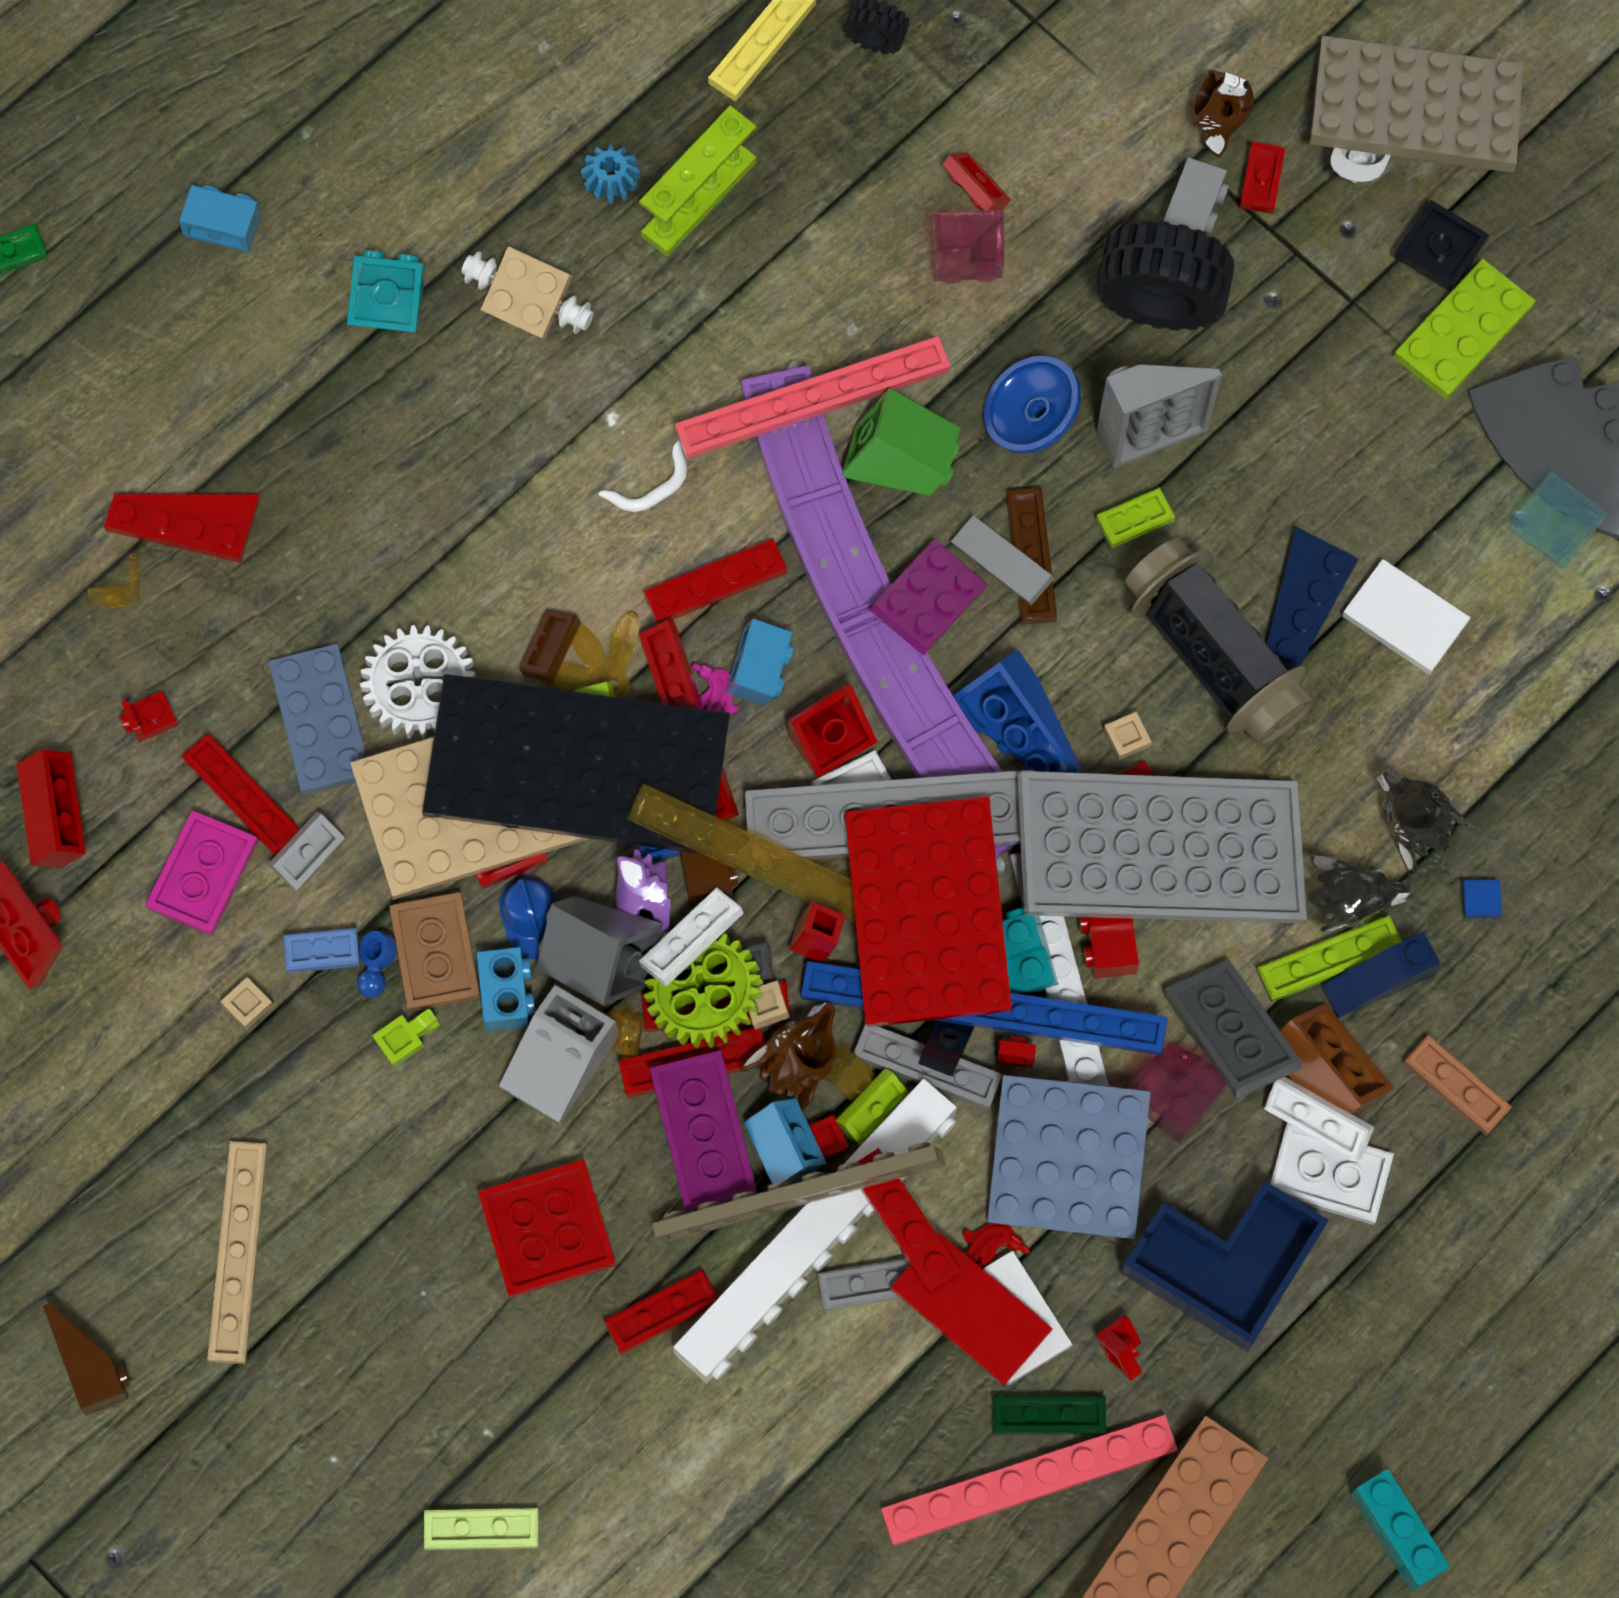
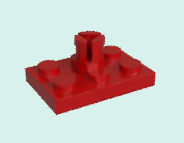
(26, 930)

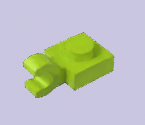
(401, 1039)

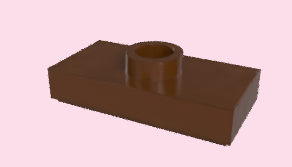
(550, 645)

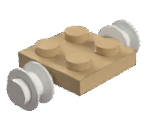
(526, 292)

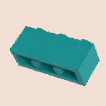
(1400, 1530)

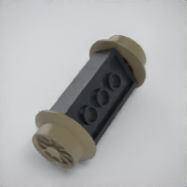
(1218, 642)

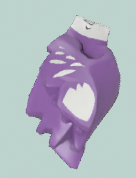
(643, 887)

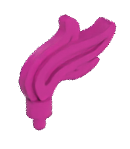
(715, 698)

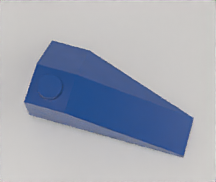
(1018, 716)

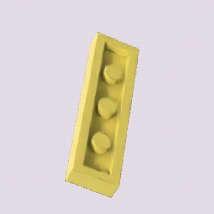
(758, 46)

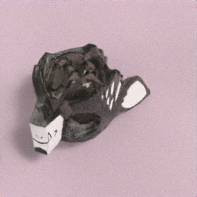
(1417, 816)
(1353, 893)

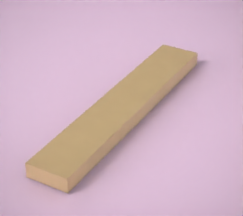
(237, 1253)

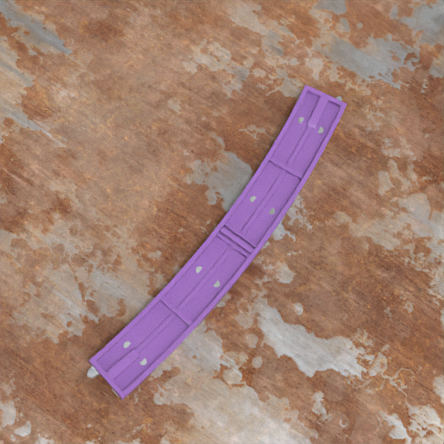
(847, 583)

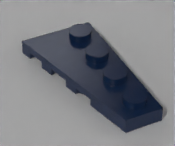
(1307, 594)

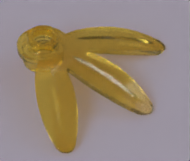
(593, 656)

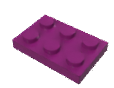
(928, 597)

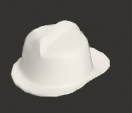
(1358, 165)

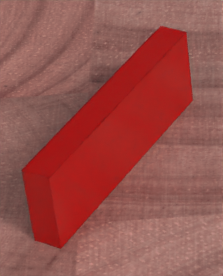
(661, 1312)

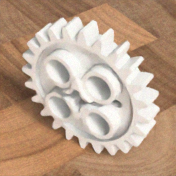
(416, 652)

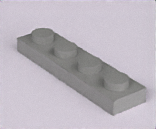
(901, 1056)

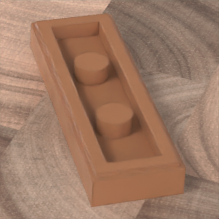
(1457, 1085)

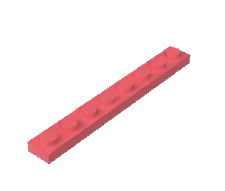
(812, 397)
(1029, 1480)

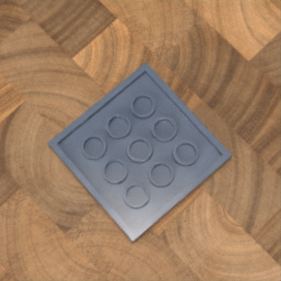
(1069, 1156)

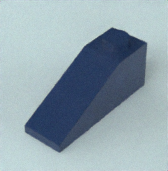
(1382, 975)

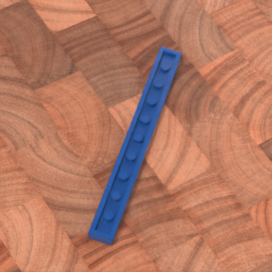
(1029, 1014)

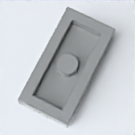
(306, 851)

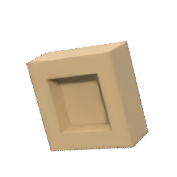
(1127, 735)
(246, 1003)
(771, 1007)

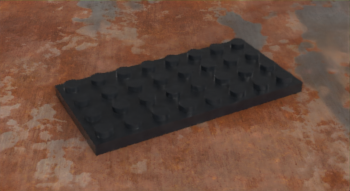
(567, 759)

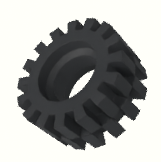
(876, 26)

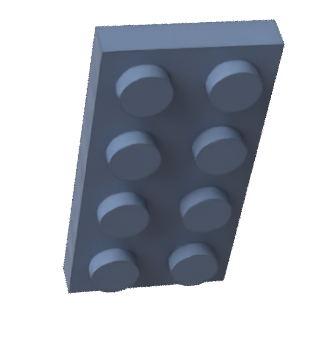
(318, 717)

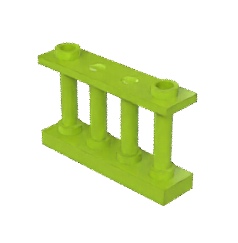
(698, 181)

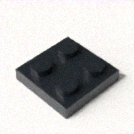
(1441, 245)

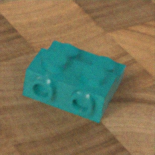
(386, 292)
(1027, 954)

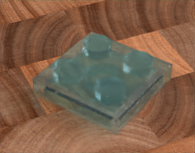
(1557, 520)

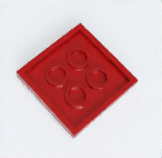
(546, 1228)

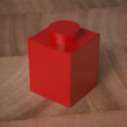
(817, 932)

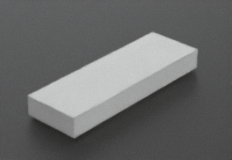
(691, 937)
(1319, 1118)

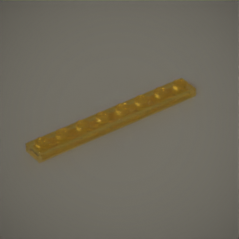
(742, 851)

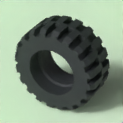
(1165, 275)

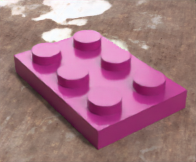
(202, 873)

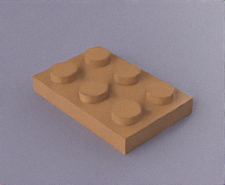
(434, 952)

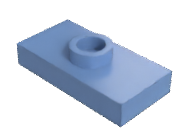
(321, 950)

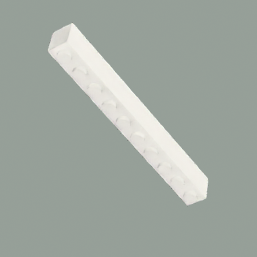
(804, 1244)

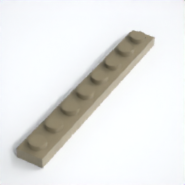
(813, 1188)

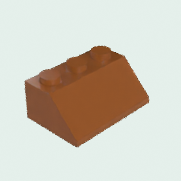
(1334, 1062)

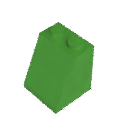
(902, 446)

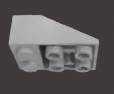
(559, 1054)

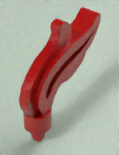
(987, 1241)

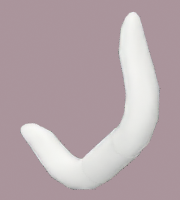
(656, 495)

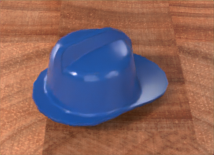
(524, 913)

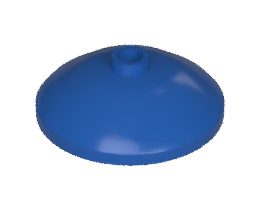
(1023, 395)

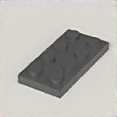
(1232, 1029)

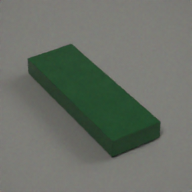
(1049, 1415)

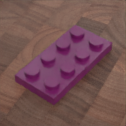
(702, 1130)

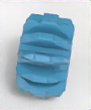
(610, 185)

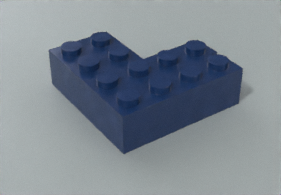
(1232, 1282)

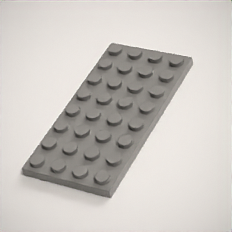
(1161, 847)

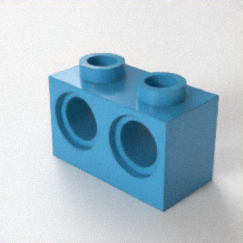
(497, 990)

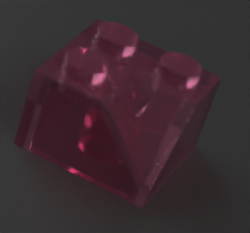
(968, 246)
(1181, 1090)

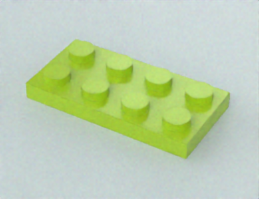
(1464, 329)

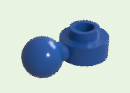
(376, 952)

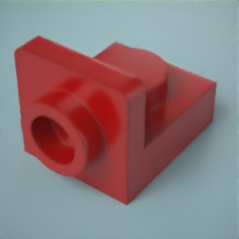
(148, 717)
(1120, 1344)

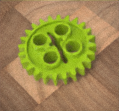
(706, 1020)

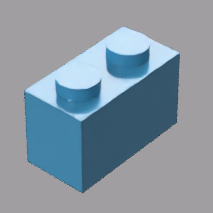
(220, 217)
(760, 662)
(785, 1142)

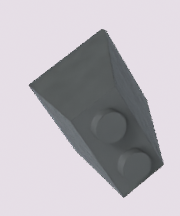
(596, 949)

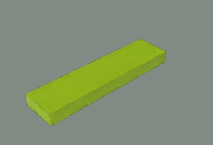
(1326, 959)

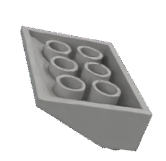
(1154, 408)

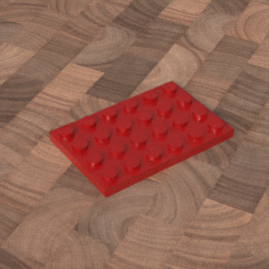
(928, 912)

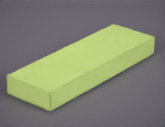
(481, 1529)

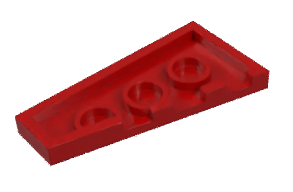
(192, 522)

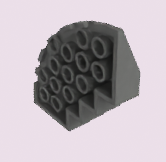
(1551, 423)

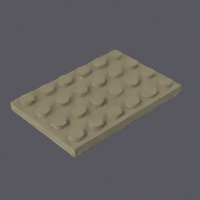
(1417, 104)

